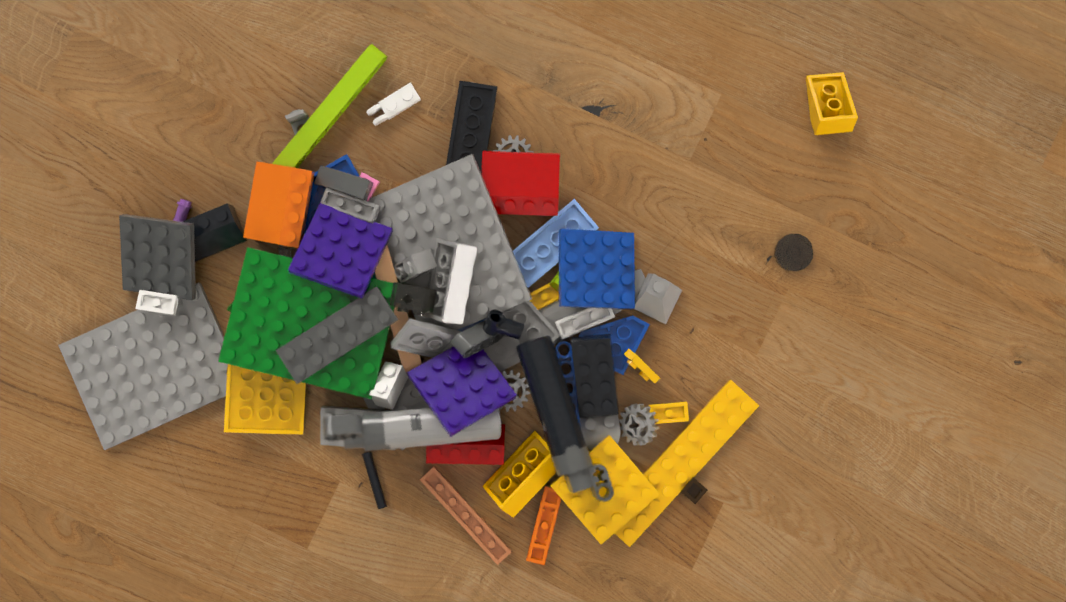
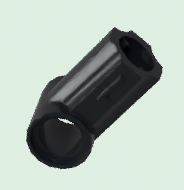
(497, 323)

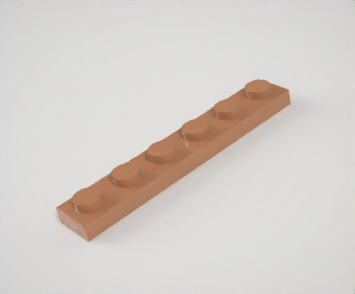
(465, 515)

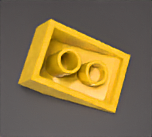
(830, 104)

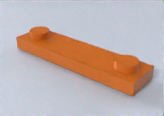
(544, 526)

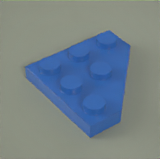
(625, 335)

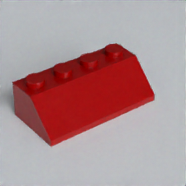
(477, 452)

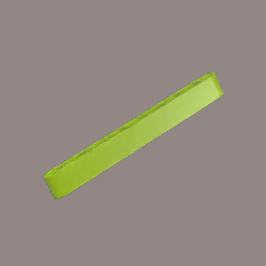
(332, 108)

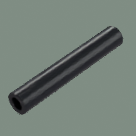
(374, 480)

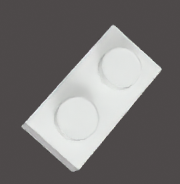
(157, 302)

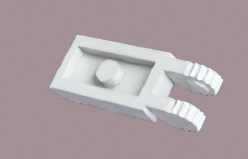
(395, 103)

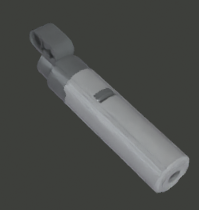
(404, 430)

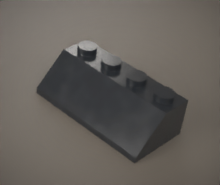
(216, 231)

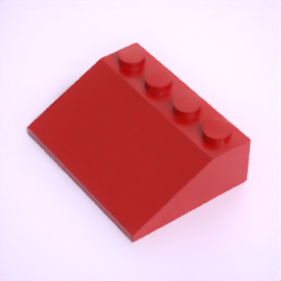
(522, 182)

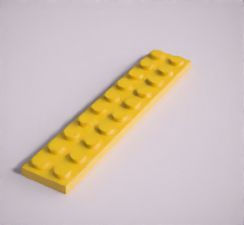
(690, 453)

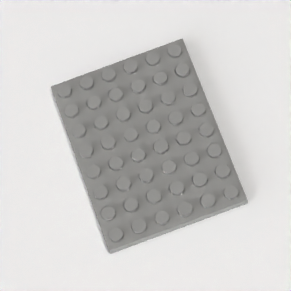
(456, 208)
(148, 368)

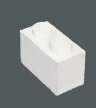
(389, 385)

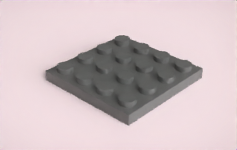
(158, 256)

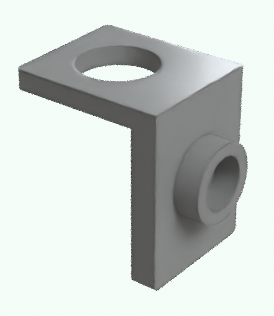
(297, 118)

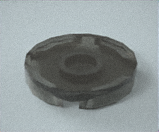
(793, 252)

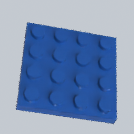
(596, 269)

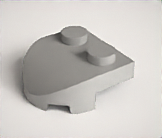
(598, 428)

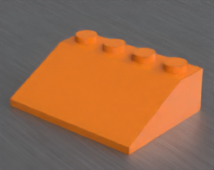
(278, 204)

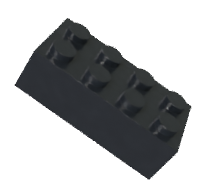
(595, 375)

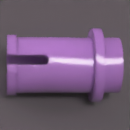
(182, 210)

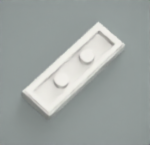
(582, 320)

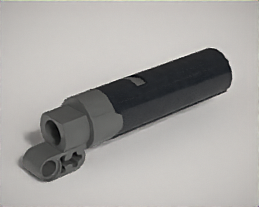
(559, 418)

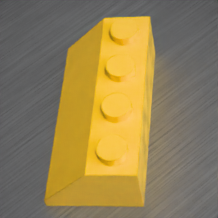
(521, 475)

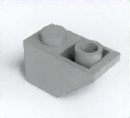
(415, 265)

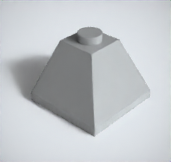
(657, 298)

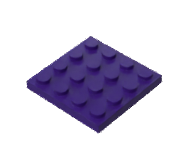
(340, 251)
(461, 388)

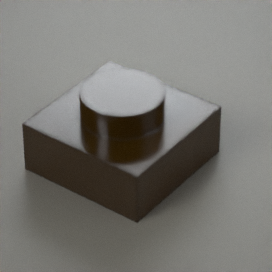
(694, 490)

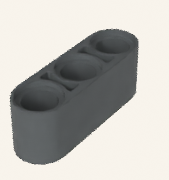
(474, 340)

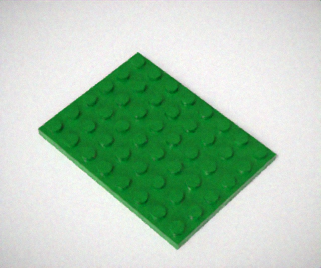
(278, 307)

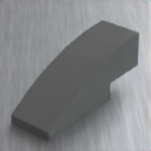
(343, 182)

